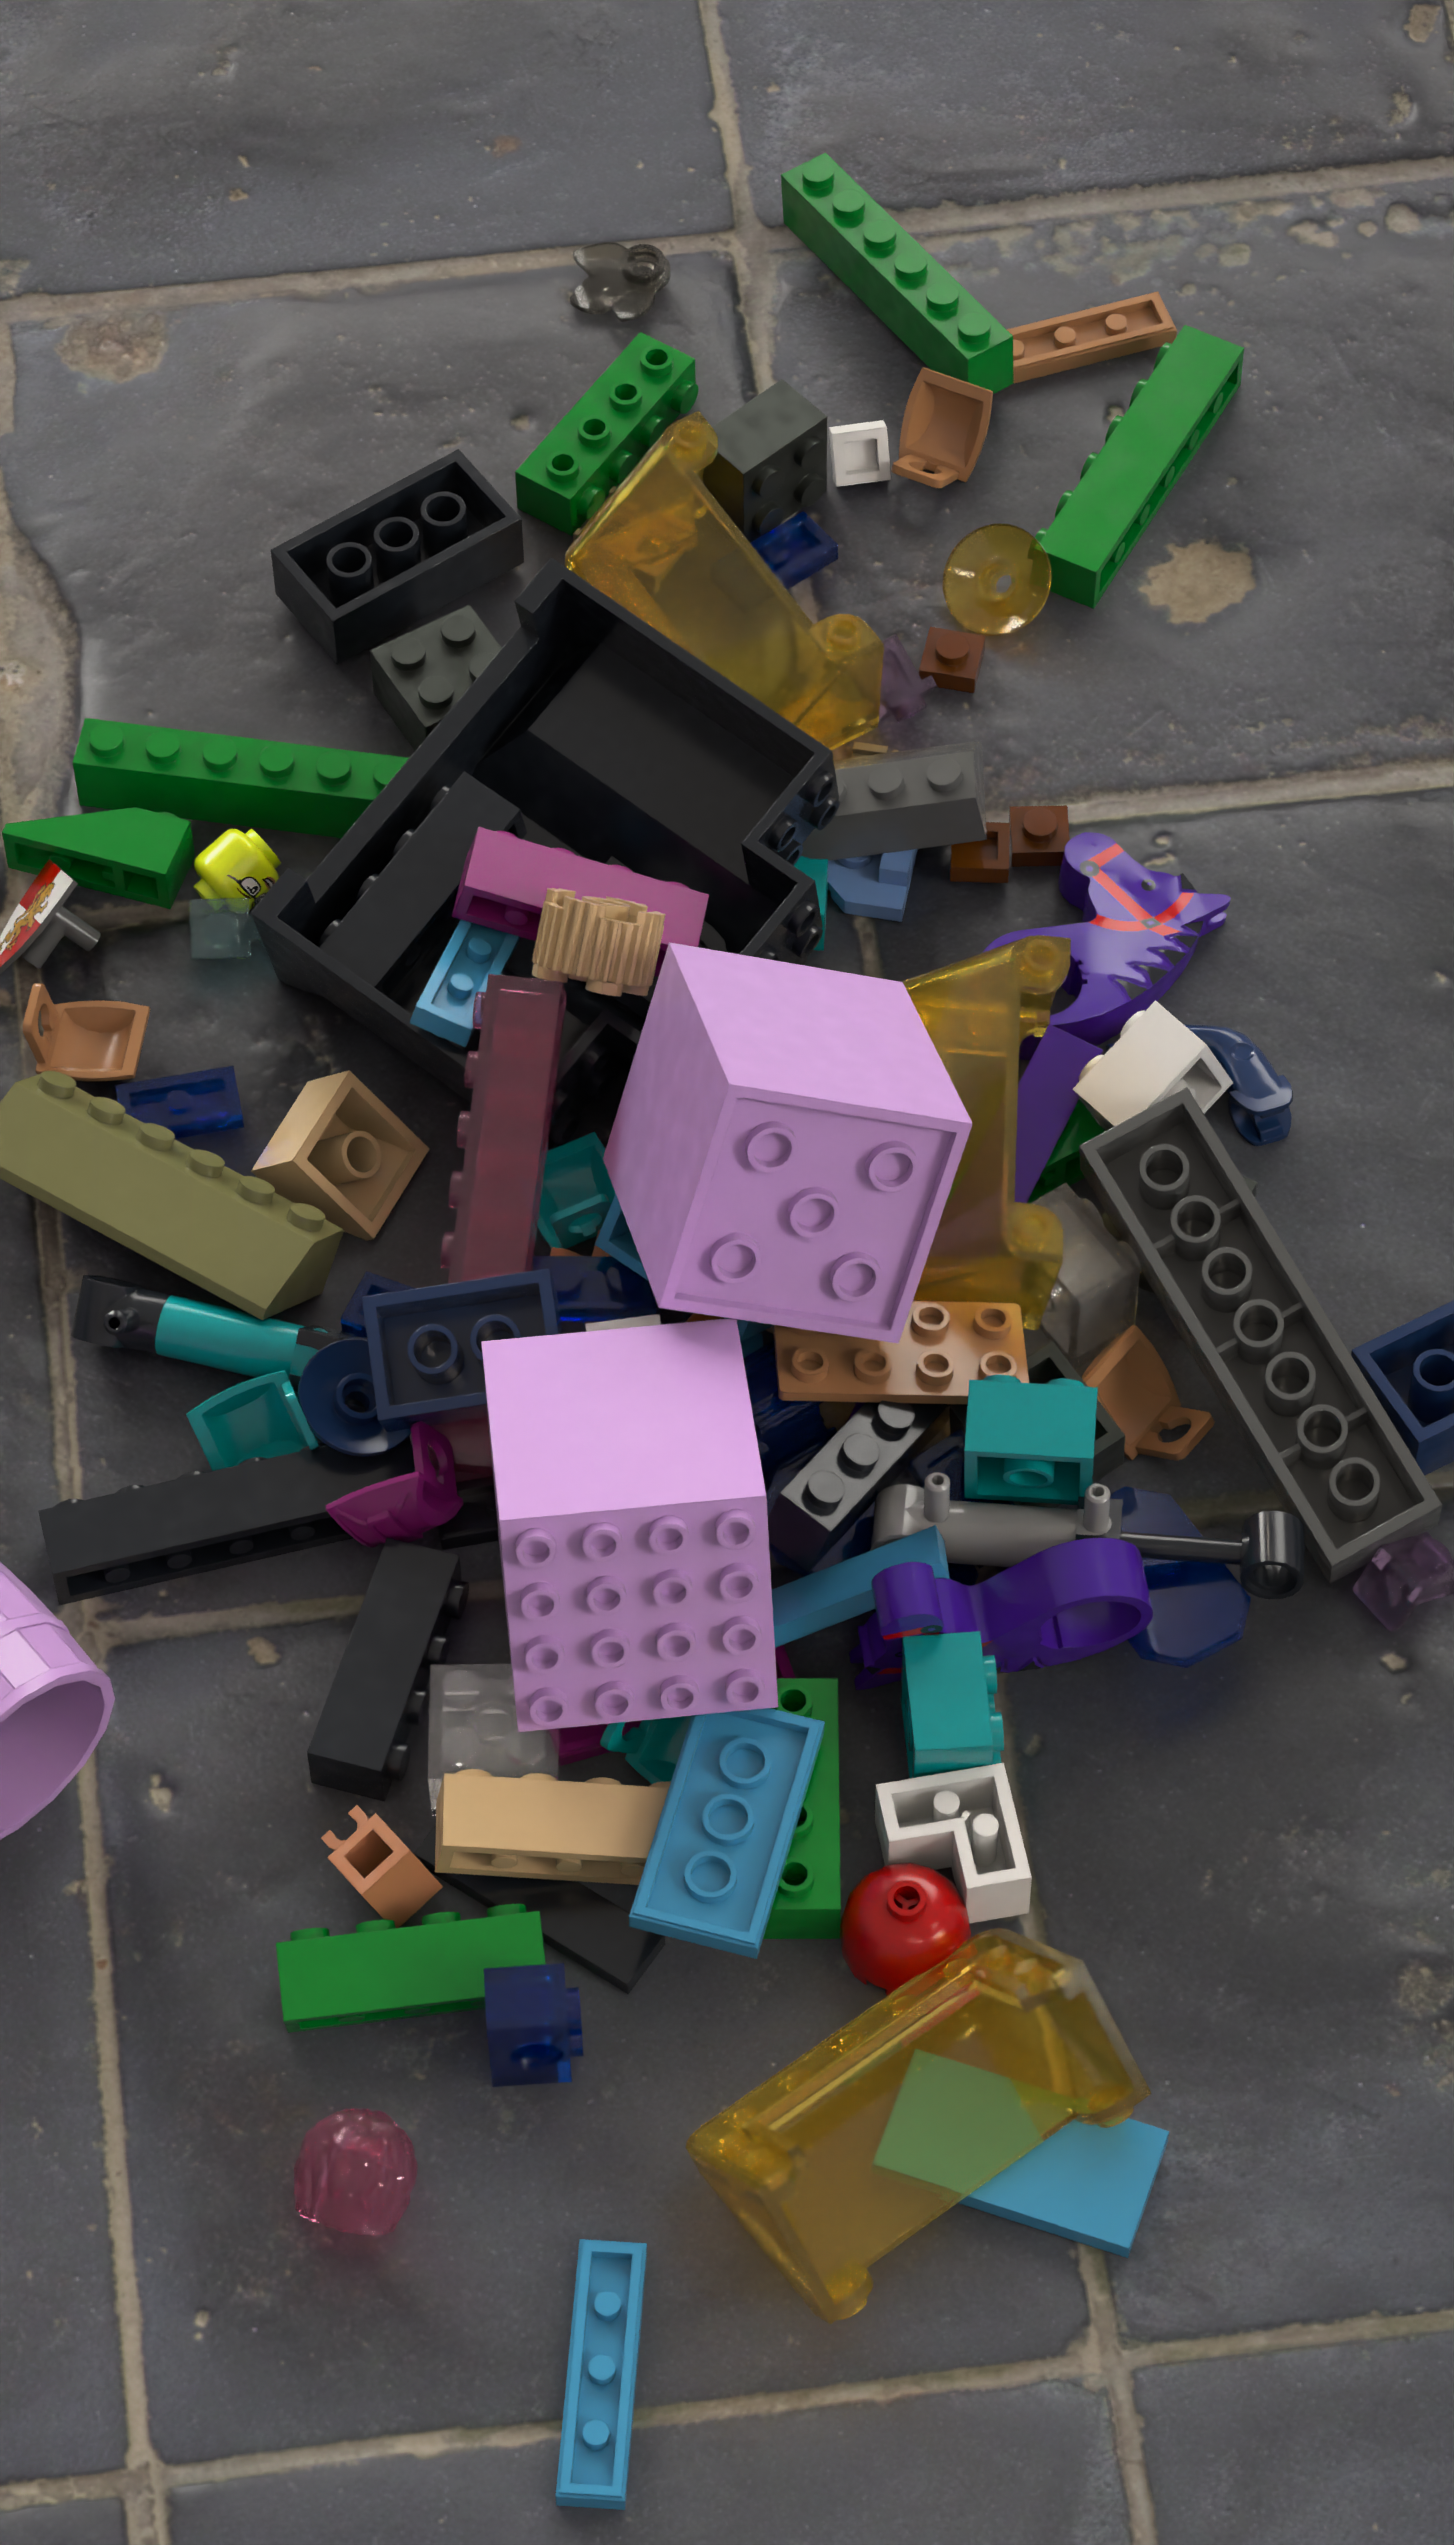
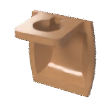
(942, 429)
(85, 1037)
(1143, 1398)

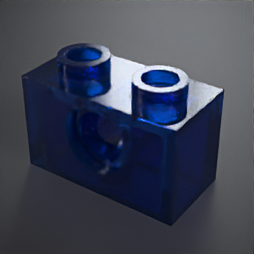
(531, 2024)

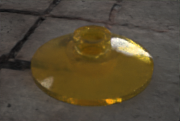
(977, 566)

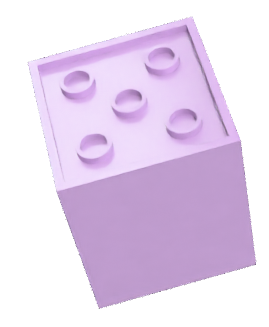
(784, 1144)
(630, 1524)

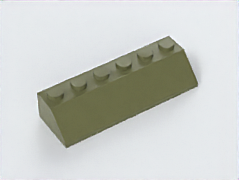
(163, 1196)

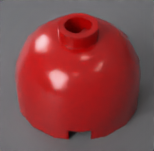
(901, 1924)

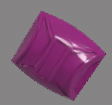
(407, 1503)

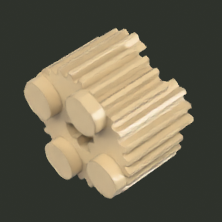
(599, 942)

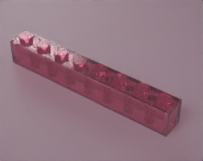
(504, 1155)

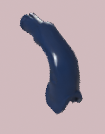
(1258, 1095)

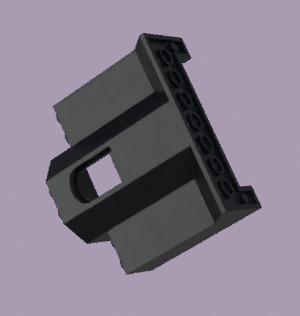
(624, 760)

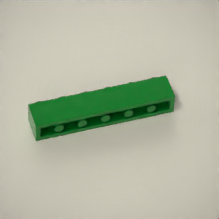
(895, 275)
(1139, 463)
(227, 777)

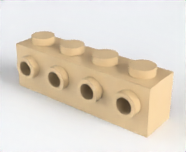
(545, 1827)

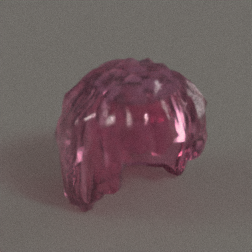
(355, 2172)

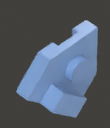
(872, 884)

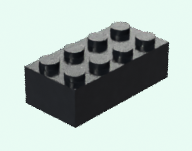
(397, 556)

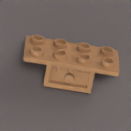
(930, 1365)

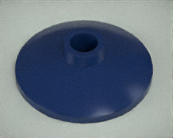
(331, 1378)

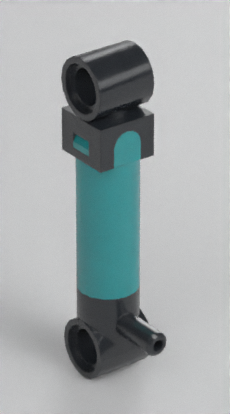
(192, 1331)

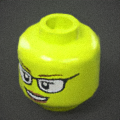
(236, 867)

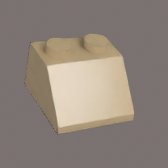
(342, 1154)

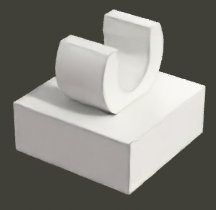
(859, 453)

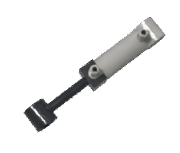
(1006, 1534)

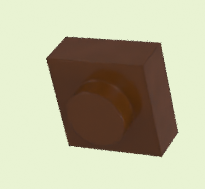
(953, 659)
(1038, 835)
(983, 860)

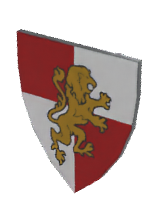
(43, 921)

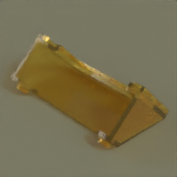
(695, 578)
(977, 1020)
(915, 2110)

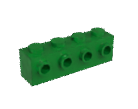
(606, 433)
(809, 1887)
(402, 1970)

